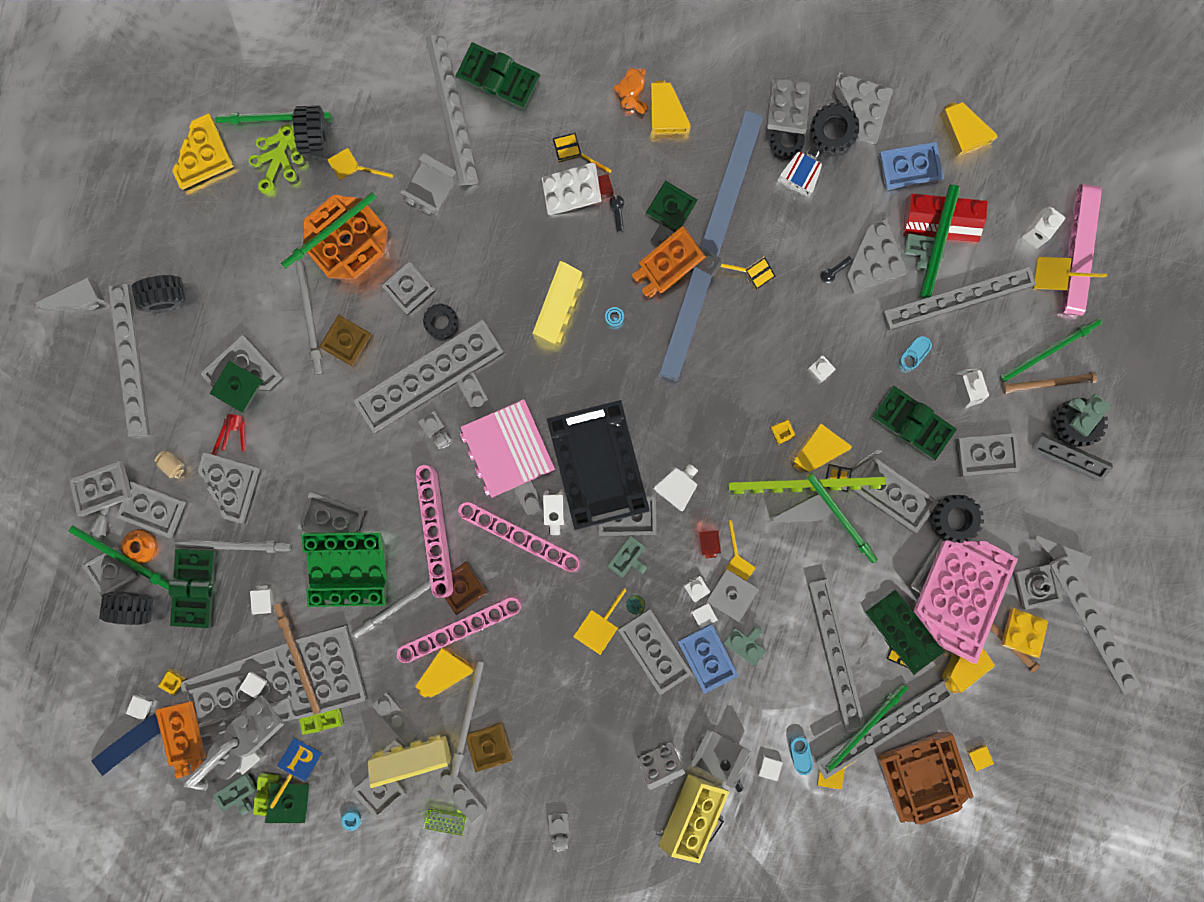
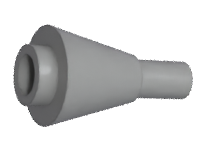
(99, 525)

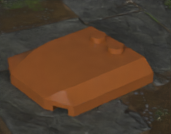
(926, 779)

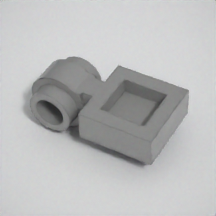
(432, 426)
(559, 825)

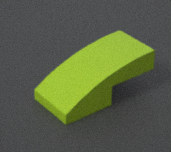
(321, 721)
(260, 799)

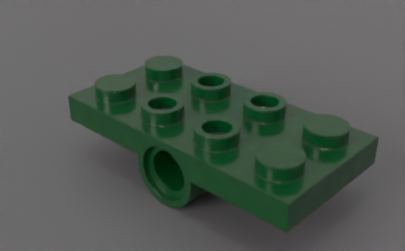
(498, 75)
(914, 422)
(192, 588)
(904, 632)

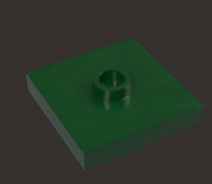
(671, 206)
(236, 386)
(291, 804)

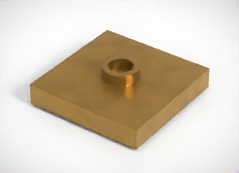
(345, 340)
(489, 747)

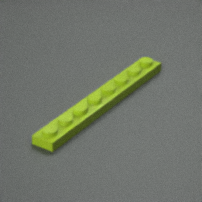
(798, 485)

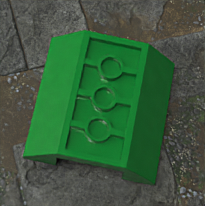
(345, 569)

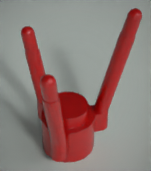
(231, 423)

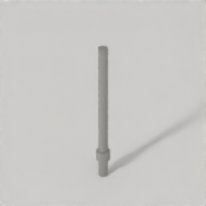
(315, 354)
(269, 547)
(369, 623)
(458, 755)

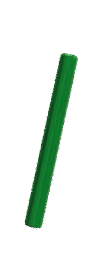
(940, 240)

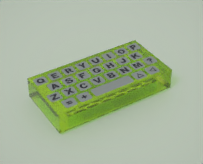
(445, 822)

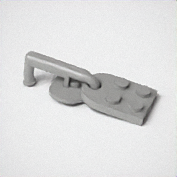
(240, 740)

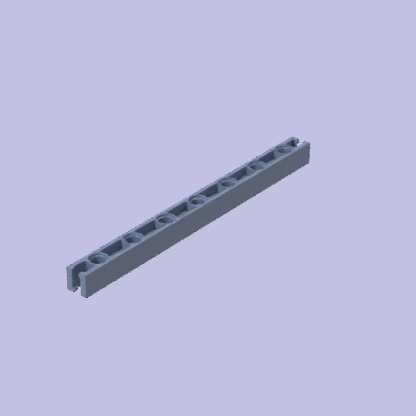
(711, 242)

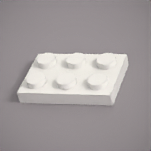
(571, 189)

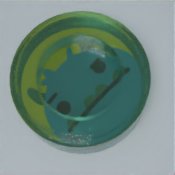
(635, 604)

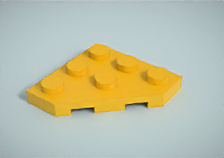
(201, 153)

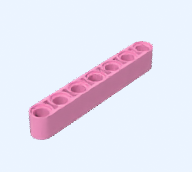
(1082, 248)
(428, 523)
(491, 527)
(452, 636)

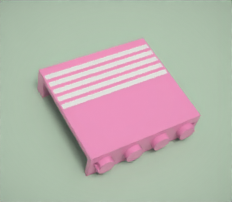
(507, 448)

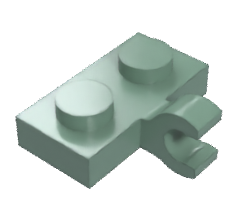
(921, 247)
(1088, 414)
(628, 557)
(745, 645)
(235, 794)

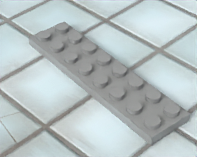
(428, 376)

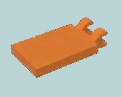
(669, 262)
(181, 737)

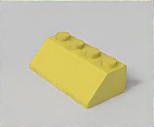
(558, 303)
(408, 761)
(693, 819)

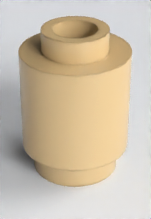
(169, 464)

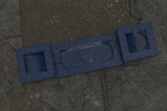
(126, 745)

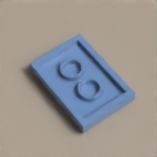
(911, 166)
(707, 658)

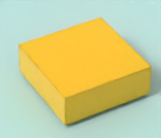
(783, 431)
(171, 682)
(980, 758)

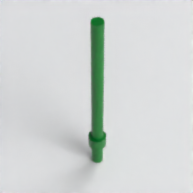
(236, 118)
(298, 253)
(1081, 331)
(862, 545)
(155, 578)
(892, 700)

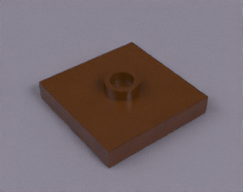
(466, 588)

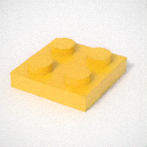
(1024, 633)

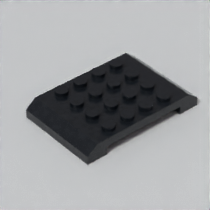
(598, 465)

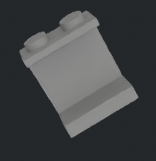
(430, 185)
(717, 748)

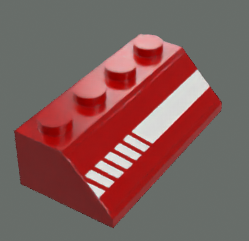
(924, 214)

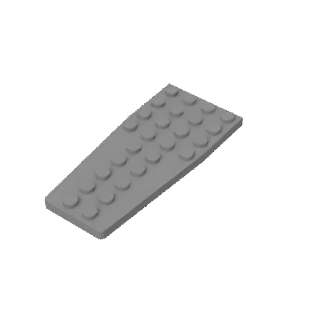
(329, 666)

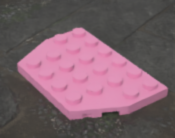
(964, 595)

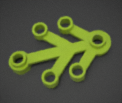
(277, 155)

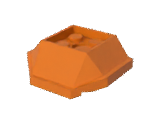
(345, 259)

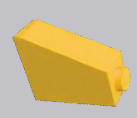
(666, 110)
(965, 128)
(819, 449)
(443, 672)
(962, 673)

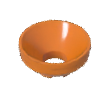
(147, 542)

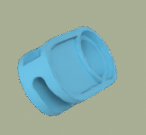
(918, 350)
(801, 759)

